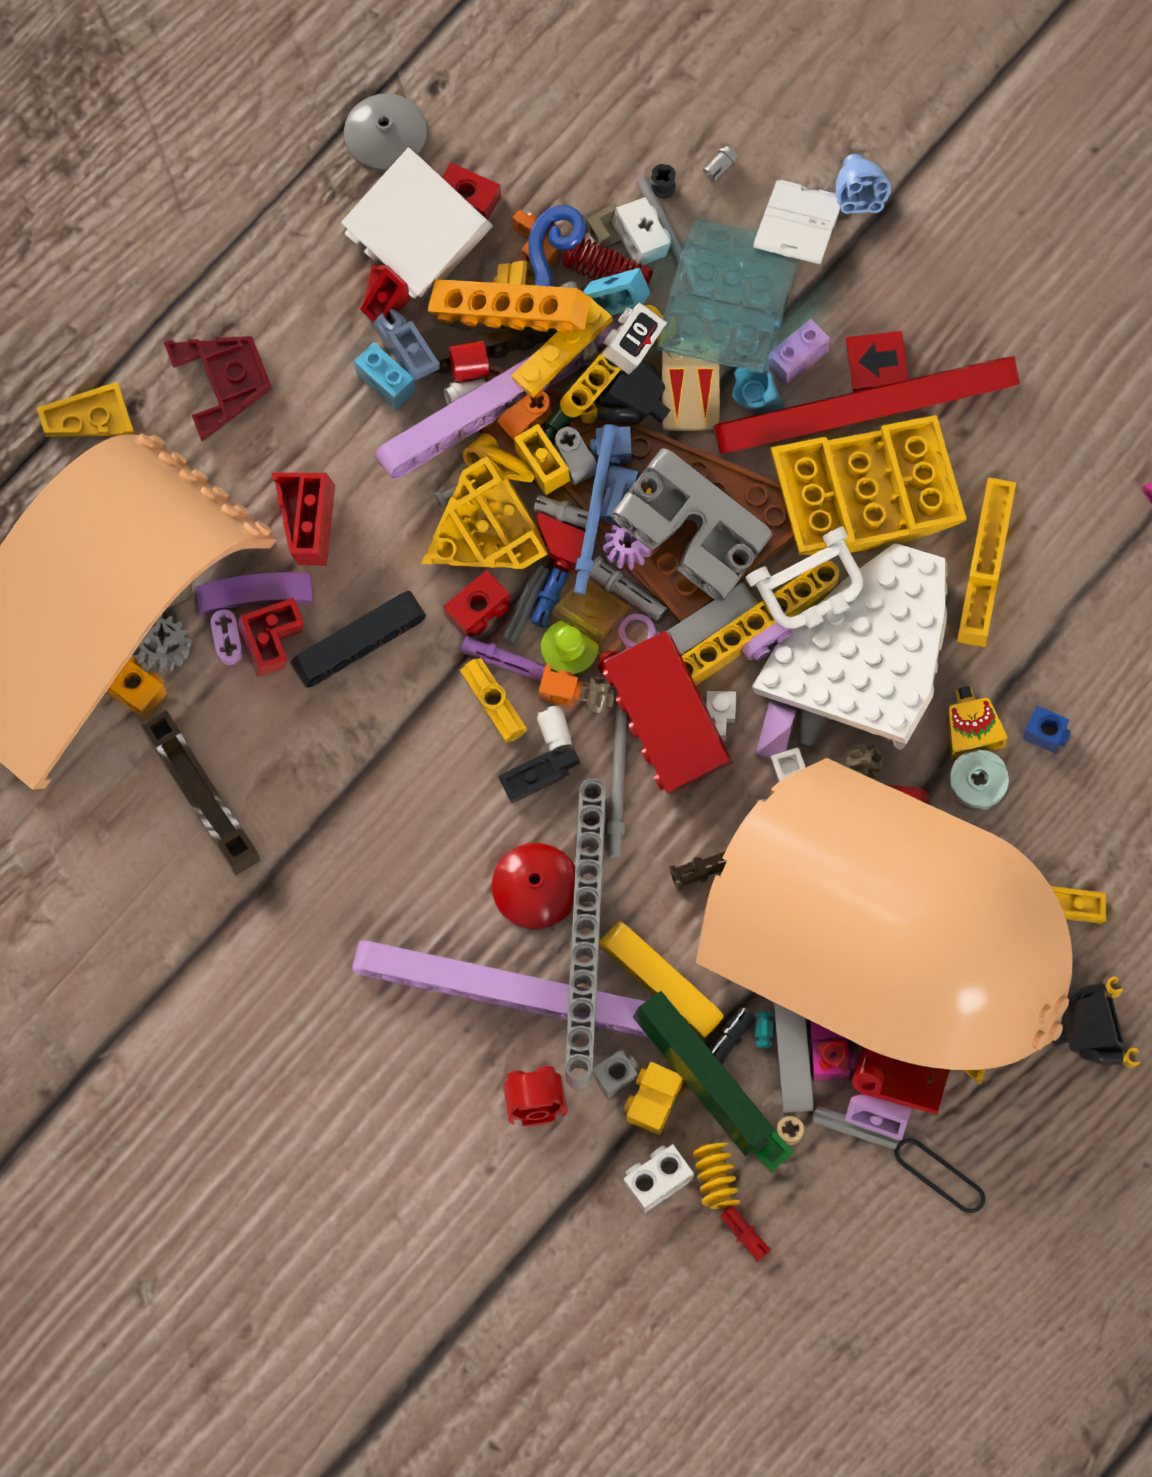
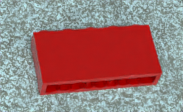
(667, 712)

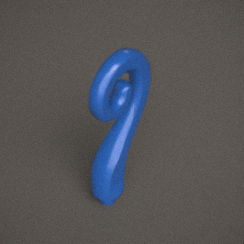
(538, 260)

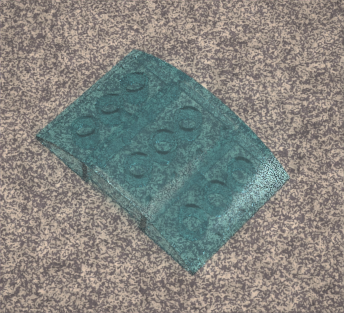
(727, 298)

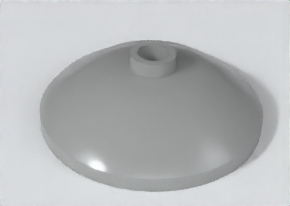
(378, 145)

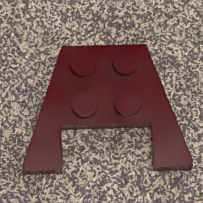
(234, 374)

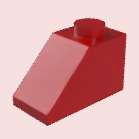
(561, 541)

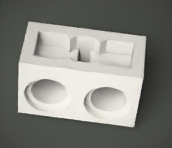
(663, 1184)

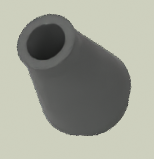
(810, 728)

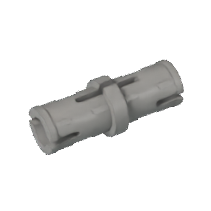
(561, 511)

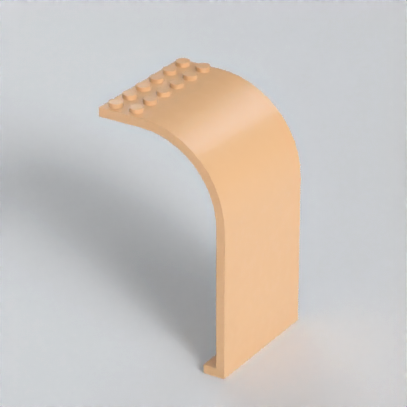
(90, 580)

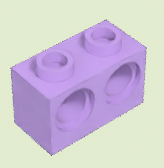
(799, 352)

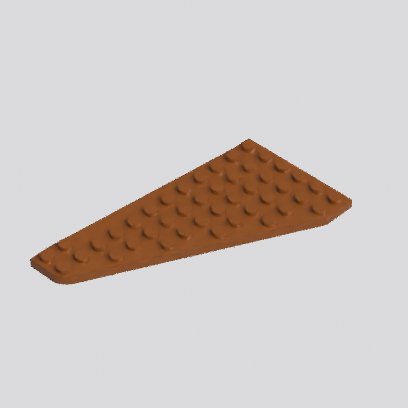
(659, 572)

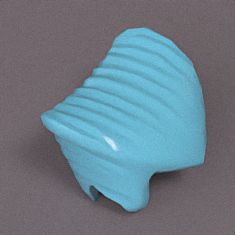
(756, 391)

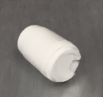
(554, 729)

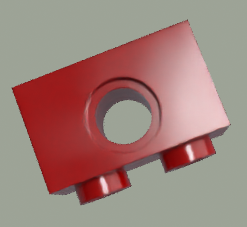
(484, 191)
(484, 590)

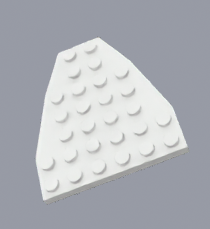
(875, 658)

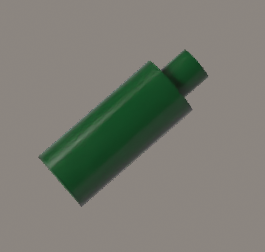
(558, 419)

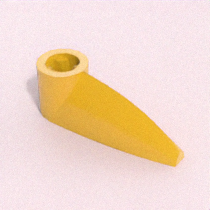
(508, 463)

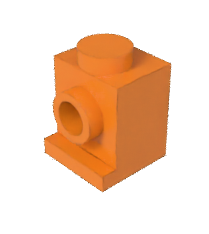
(559, 687)

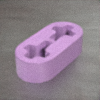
(232, 635)

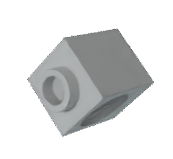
(614, 1086)

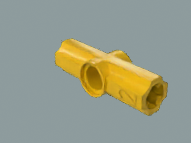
(501, 714)

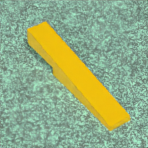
(986, 562)

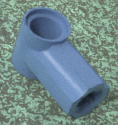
(617, 485)

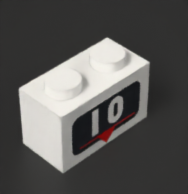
(633, 338)

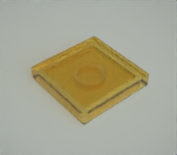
(592, 614)

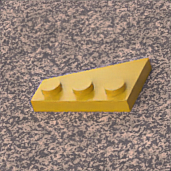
(87, 414)

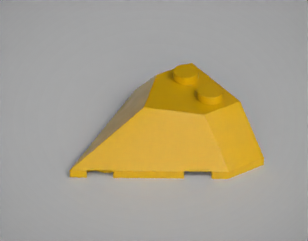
(486, 524)

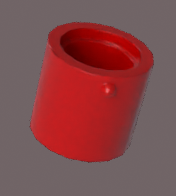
(469, 361)

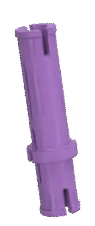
(493, 655)

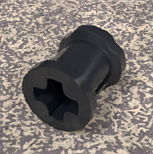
(663, 180)

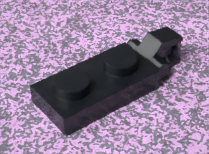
(537, 774)

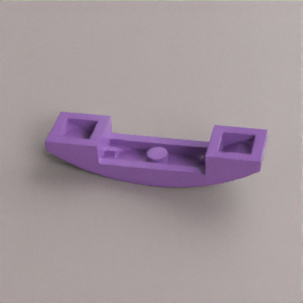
(253, 590)

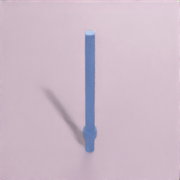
(585, 563)

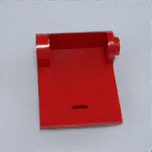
(900, 1081)

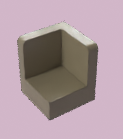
(601, 228)

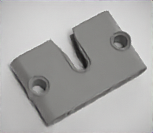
(721, 523)

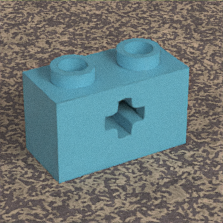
(619, 291)
(385, 376)

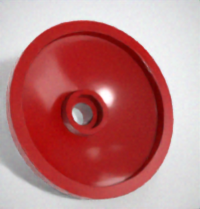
(534, 904)

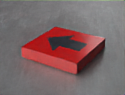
(876, 360)

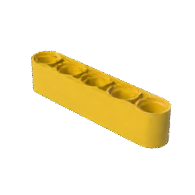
(585, 389)
(659, 976)

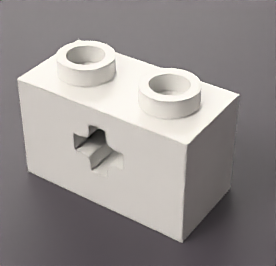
(641, 231)

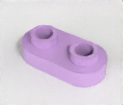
(759, 646)

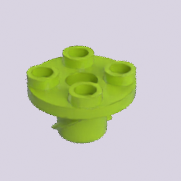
(568, 649)

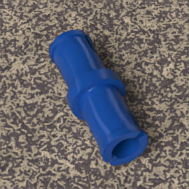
(549, 598)

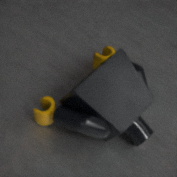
(631, 397)
(1094, 1027)

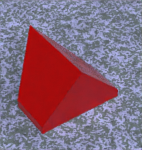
(384, 293)

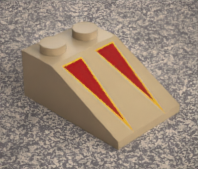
(690, 393)

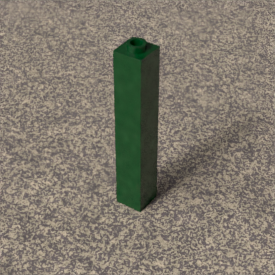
(704, 1074)

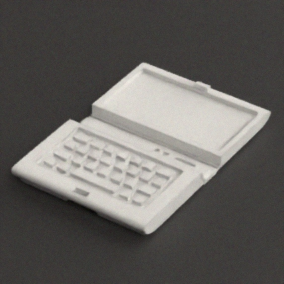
(798, 222)

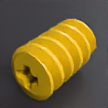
(715, 1176)

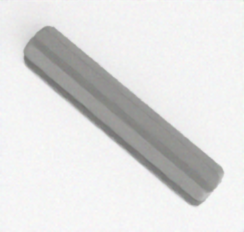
(837, 1122)

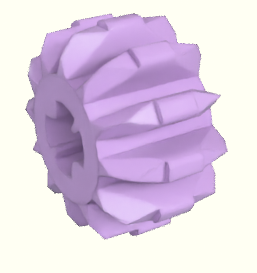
(617, 551)

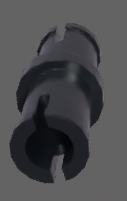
(731, 1035)

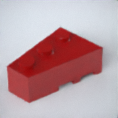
(307, 514)

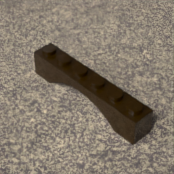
(496, 343)
(200, 792)

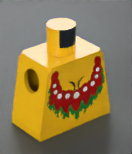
(973, 725)

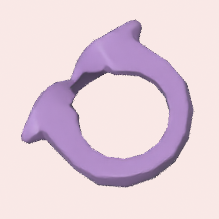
(652, 631)

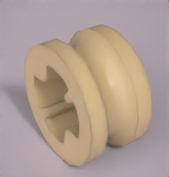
(795, 1122)

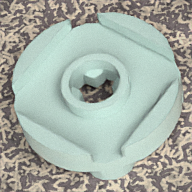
(983, 795)

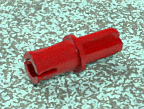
(745, 1233)

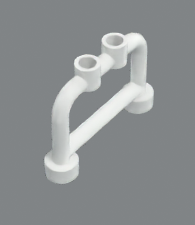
(813, 615)

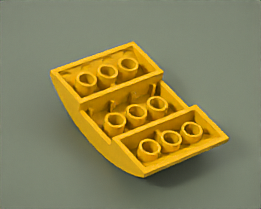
(874, 484)

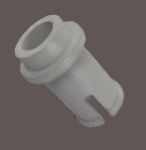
(720, 163)

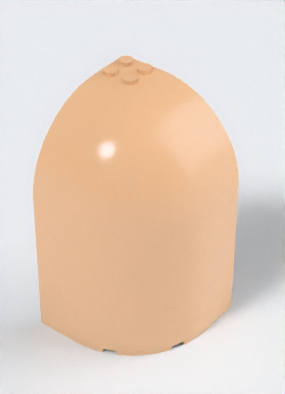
(890, 924)

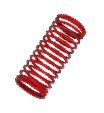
(568, 263)

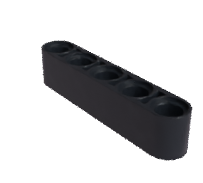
(358, 639)

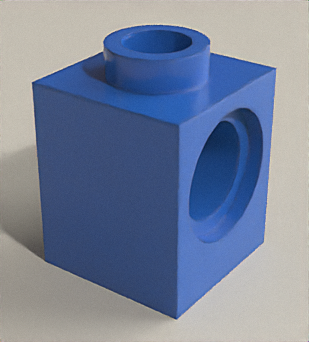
(1044, 717)

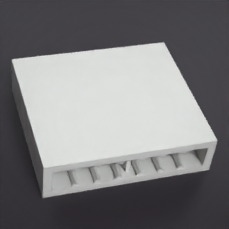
(416, 224)

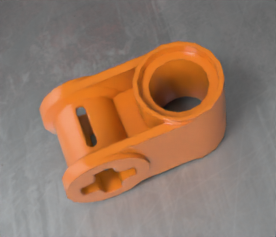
(523, 415)

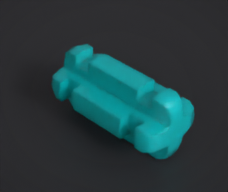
(764, 1029)

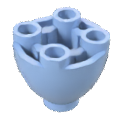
(861, 186)

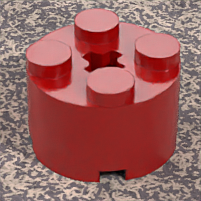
(534, 1096)

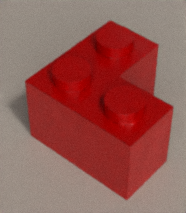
(265, 629)

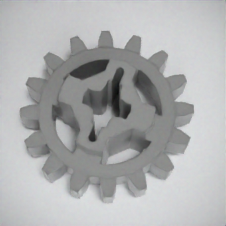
(164, 645)

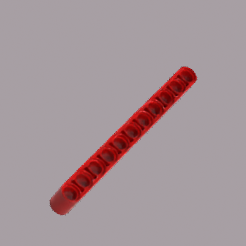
(866, 404)

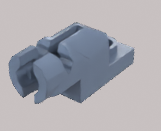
(406, 345)

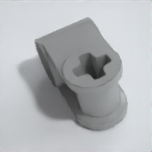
(577, 457)

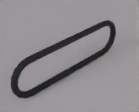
(933, 1186)

